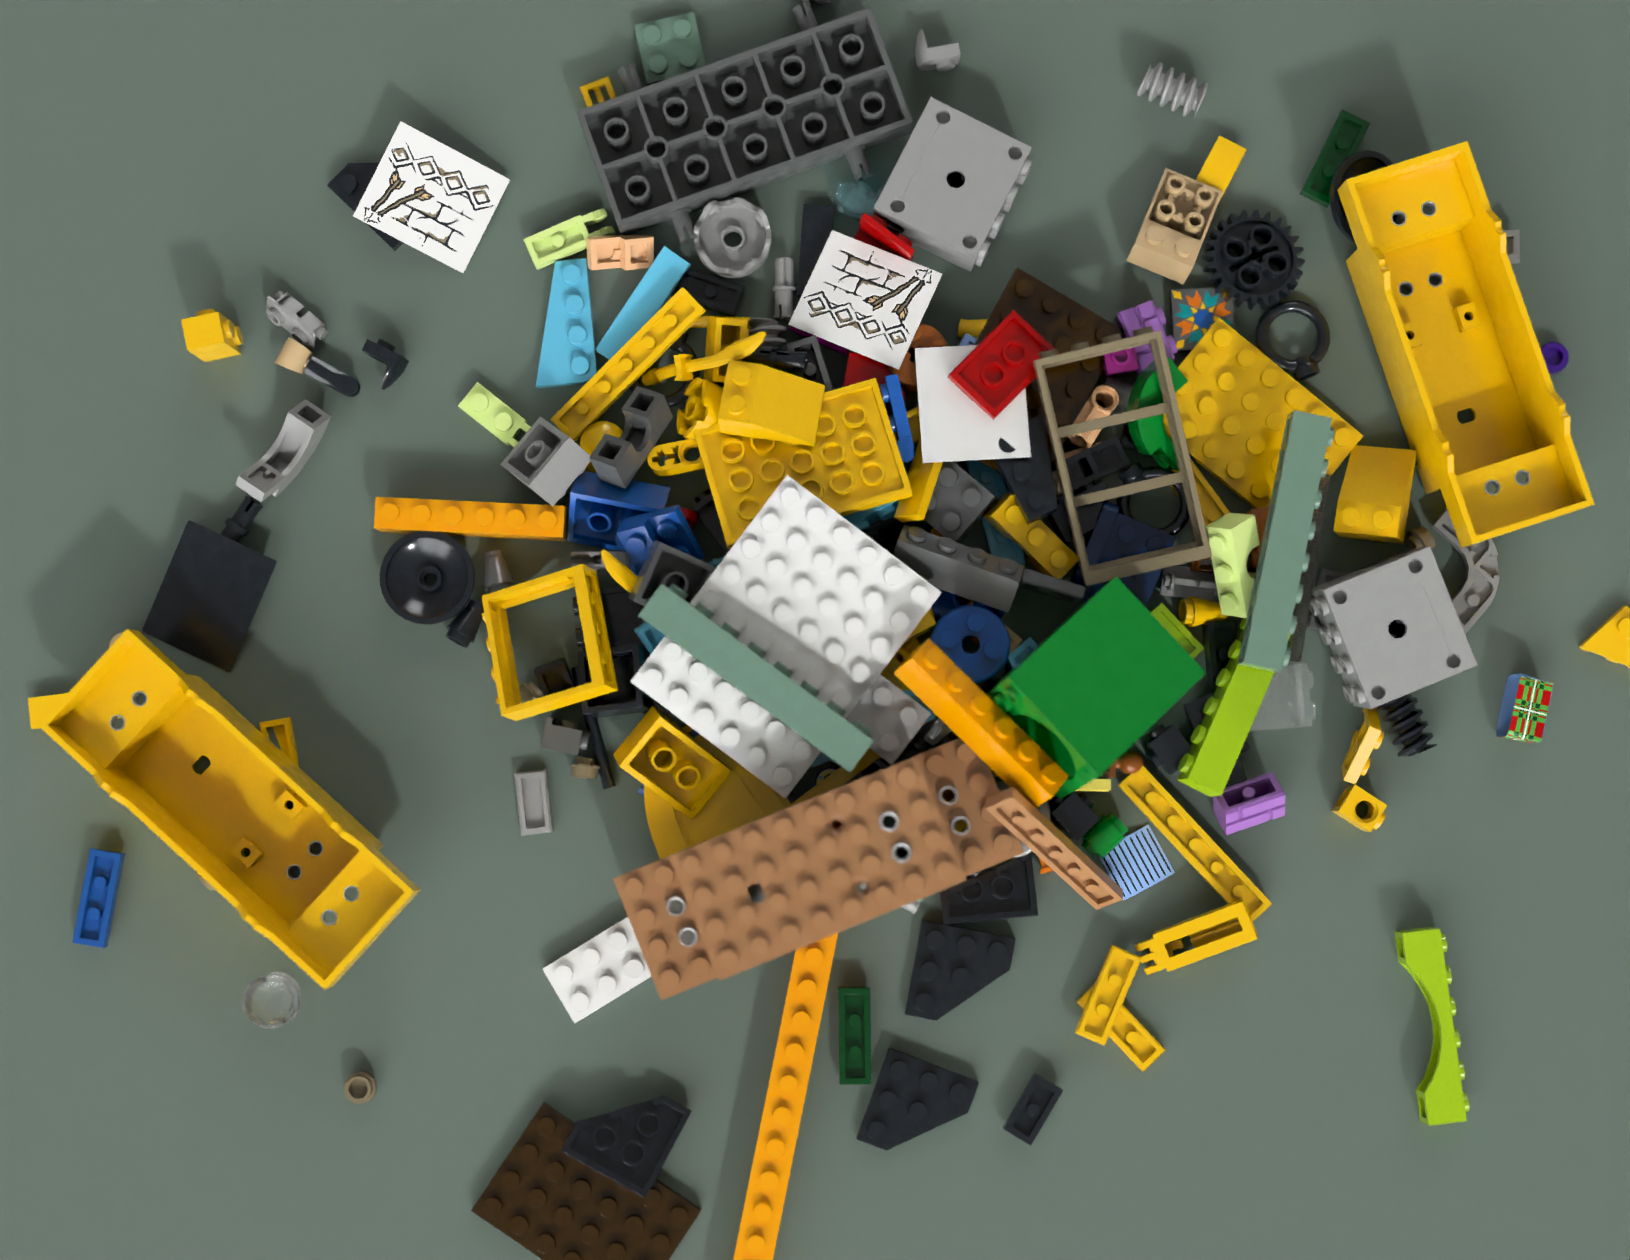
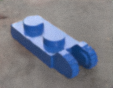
(892, 393)

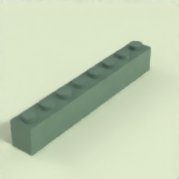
(1285, 541)
(756, 677)

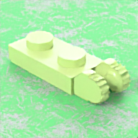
(565, 238)
(493, 414)

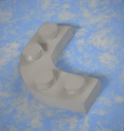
(1480, 575)

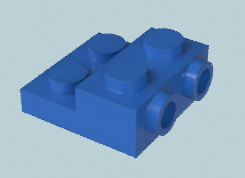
(663, 525)

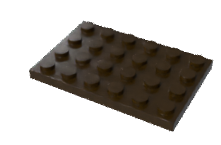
(1061, 324)
(574, 1212)

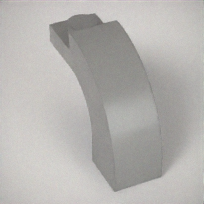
(288, 454)

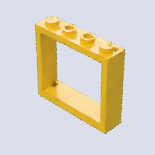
(594, 633)

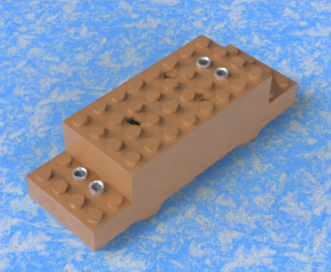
(814, 869)

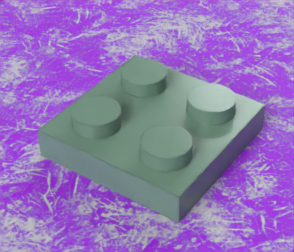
(669, 47)

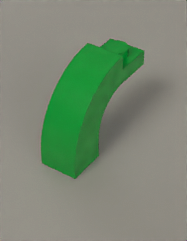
(1149, 432)

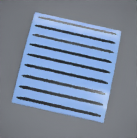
(1137, 862)

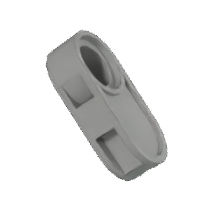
(594, 559)

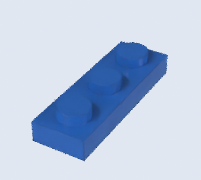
(98, 898)

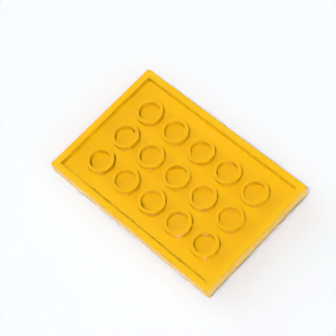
(1239, 411)
(847, 469)

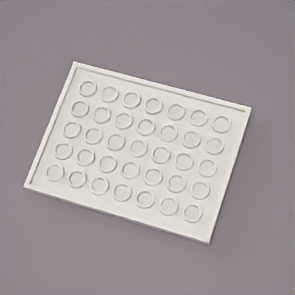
(811, 599)

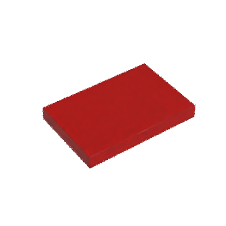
(1000, 365)

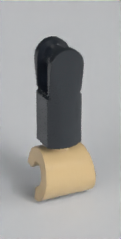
(297, 358)

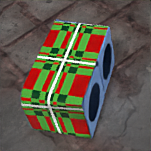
(1524, 708)

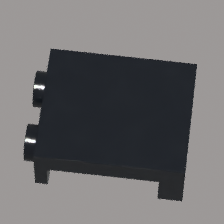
(620, 617)

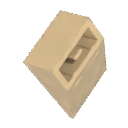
(1174, 226)

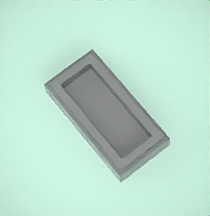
(533, 802)

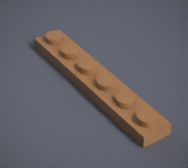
(1054, 848)

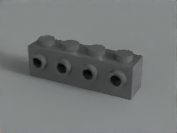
(959, 568)

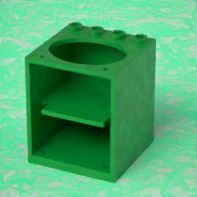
(1096, 684)

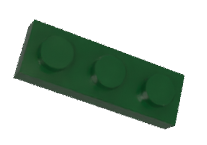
(1340, 143)
(854, 1036)

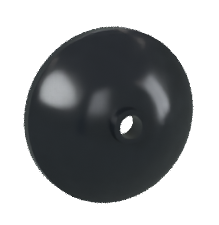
(1350, 167)
(405, 575)

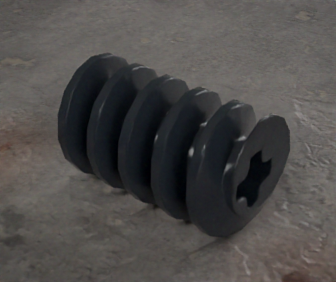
(1407, 726)

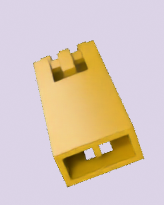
(1209, 933)

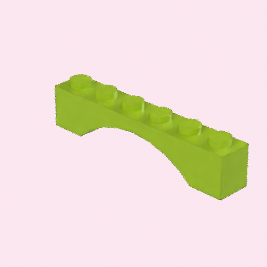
(1440, 1089)

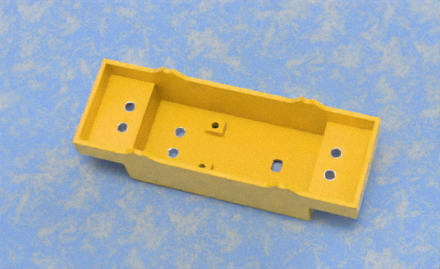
(1457, 362)
(231, 806)

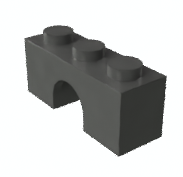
(645, 420)

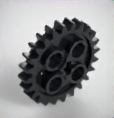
(1267, 283)

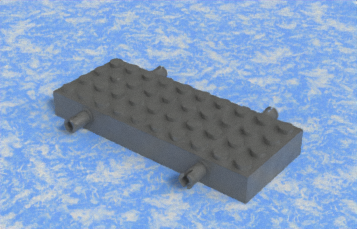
(746, 121)

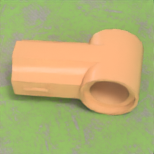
(1092, 410)

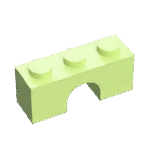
(1230, 543)

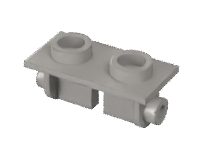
(284, 311)
(1182, 582)

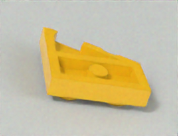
(1612, 638)

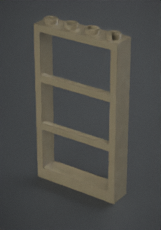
(1149, 560)

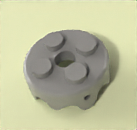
(726, 217)

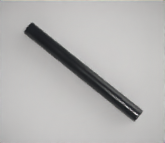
(597, 743)

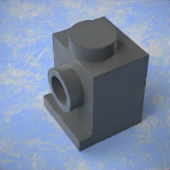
(565, 737)

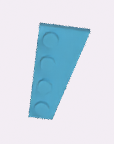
(568, 337)

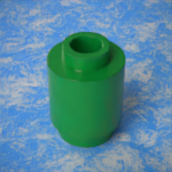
(1104, 836)

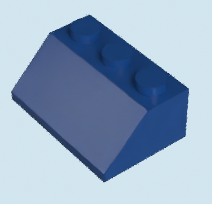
(600, 507)

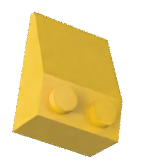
(769, 404)
(1375, 494)
(671, 763)

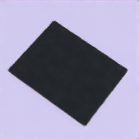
(209, 596)

